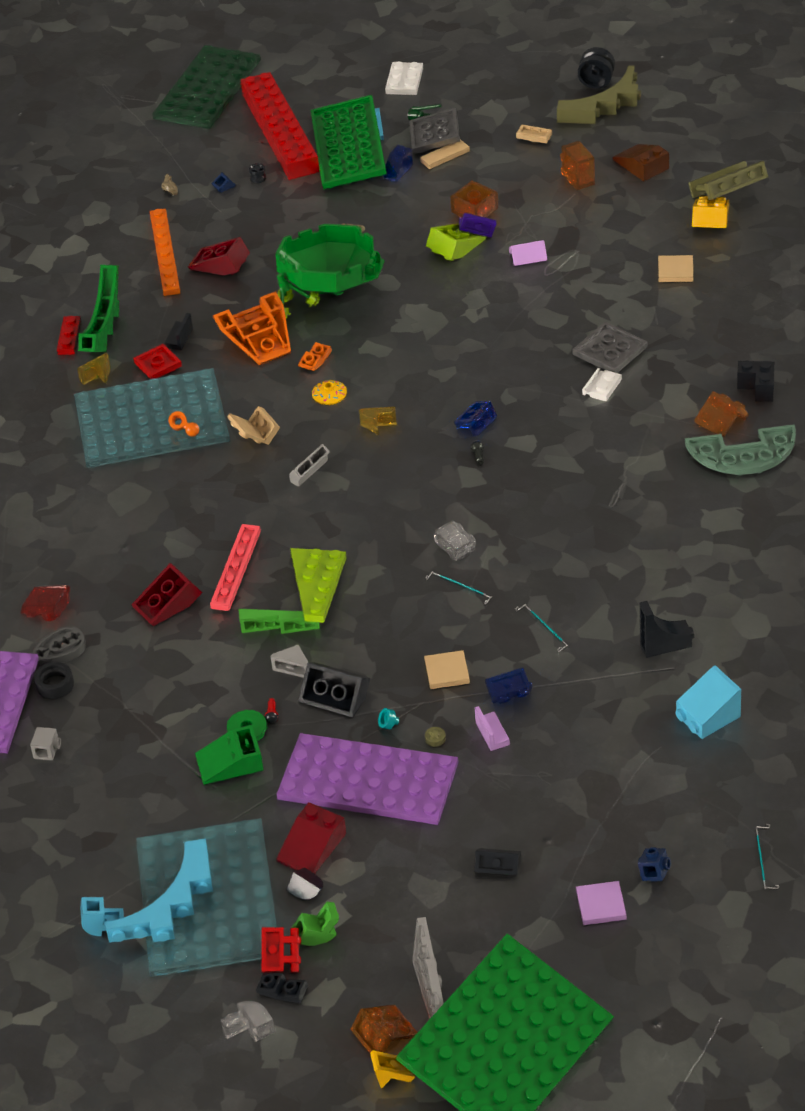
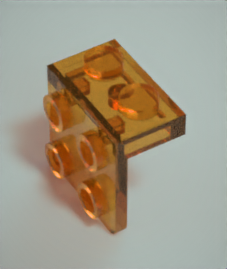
(720, 413)

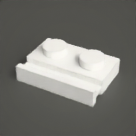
(602, 384)

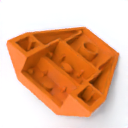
(258, 330)

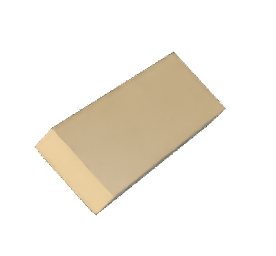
(444, 154)

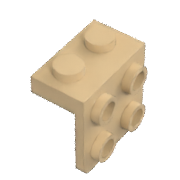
(259, 427)

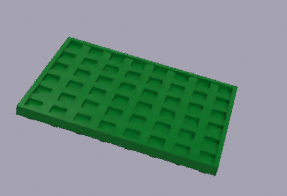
(505, 1034)

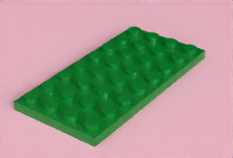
(348, 142)

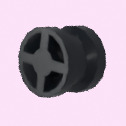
(257, 173)

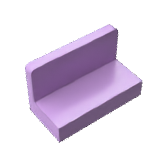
(528, 253)
(491, 729)

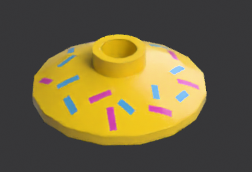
(329, 392)

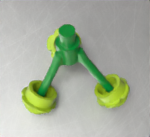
(285, 293)

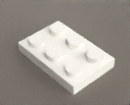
(404, 78)

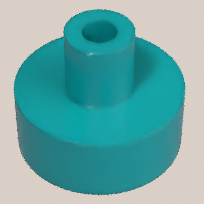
(387, 718)

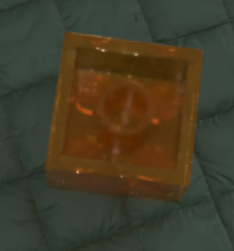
(577, 165)
(474, 200)

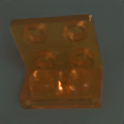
(381, 1025)

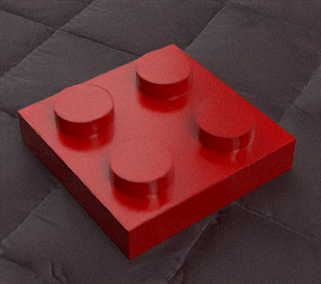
(157, 362)

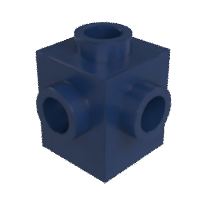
(654, 864)

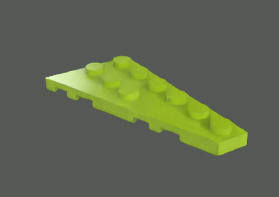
(317, 579)

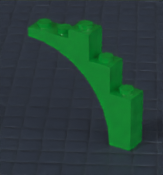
(106, 307)

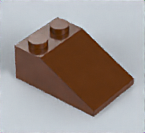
(644, 160)

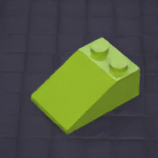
(452, 242)

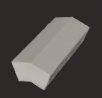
(309, 465)

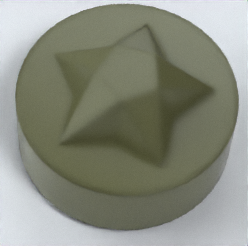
(435, 736)

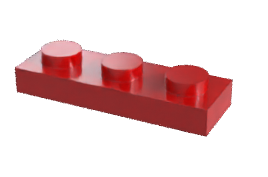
(69, 335)

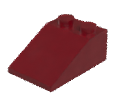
(221, 257)
(166, 596)
(312, 838)

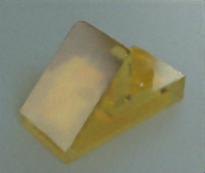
(96, 368)
(374, 417)

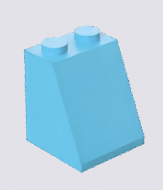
(710, 703)

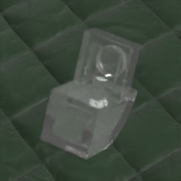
(250, 1017)

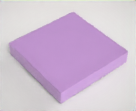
(601, 903)

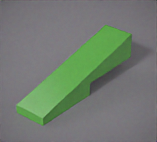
(288, 621)

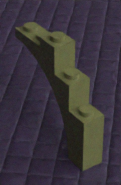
(605, 103)

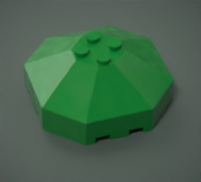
(329, 259)

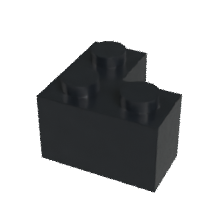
(757, 376)

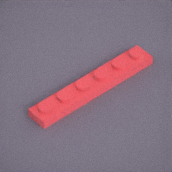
(235, 567)

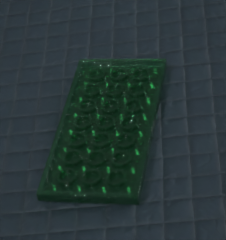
(206, 86)

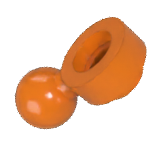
(191, 429)

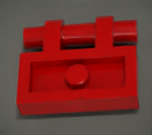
(273, 950)

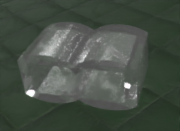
(454, 540)

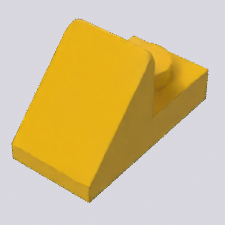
(388, 1067)

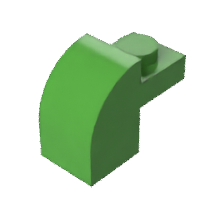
(318, 928)

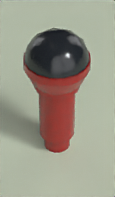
(271, 715)

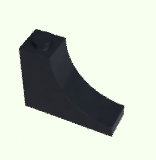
(660, 635)

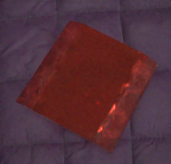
(46, 601)

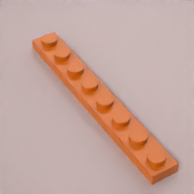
(164, 252)

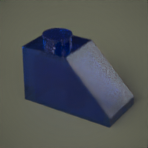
(398, 163)

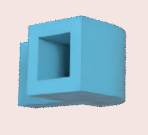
(95, 915)

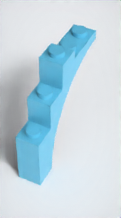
(176, 902)

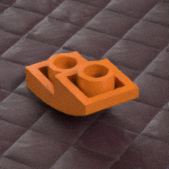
(316, 357)

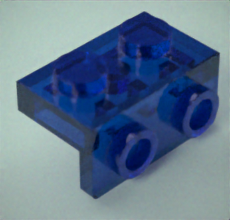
(508, 685)

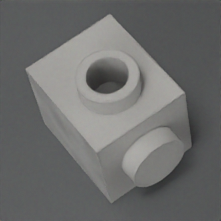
(45, 743)

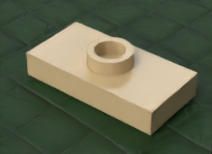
(534, 134)

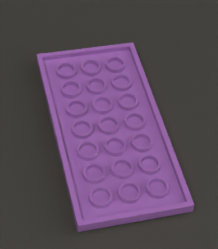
(368, 778)

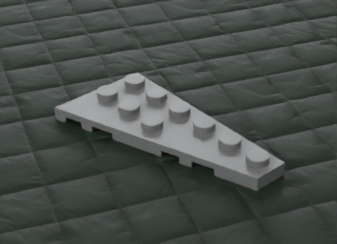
(426, 968)

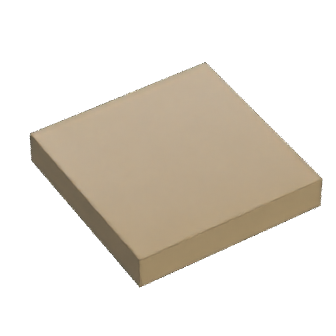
(675, 268)
(446, 669)

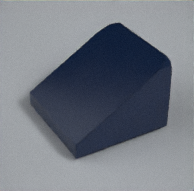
(223, 183)

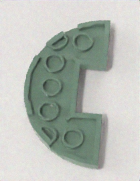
(745, 458)

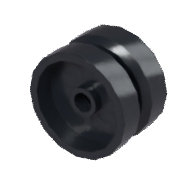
(596, 67)

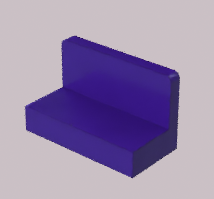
(477, 225)

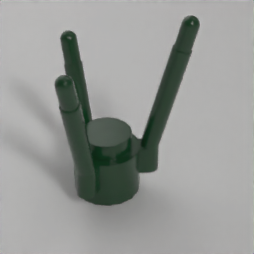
(415, 112)

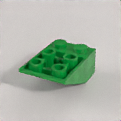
(230, 756)

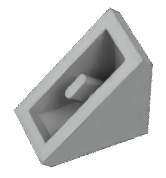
(290, 661)

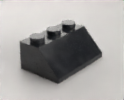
(333, 689)

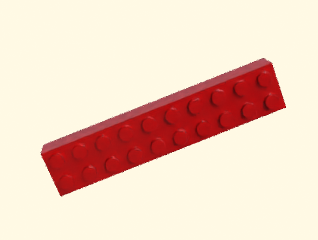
(280, 126)

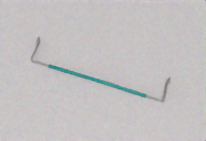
(485, 602)
(546, 625)
(763, 876)

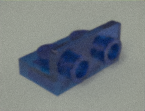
(477, 417)

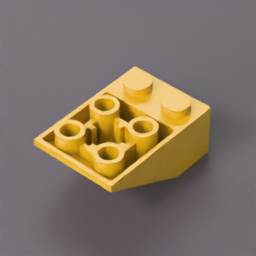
(710, 212)

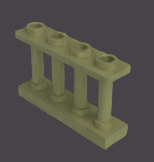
(728, 179)

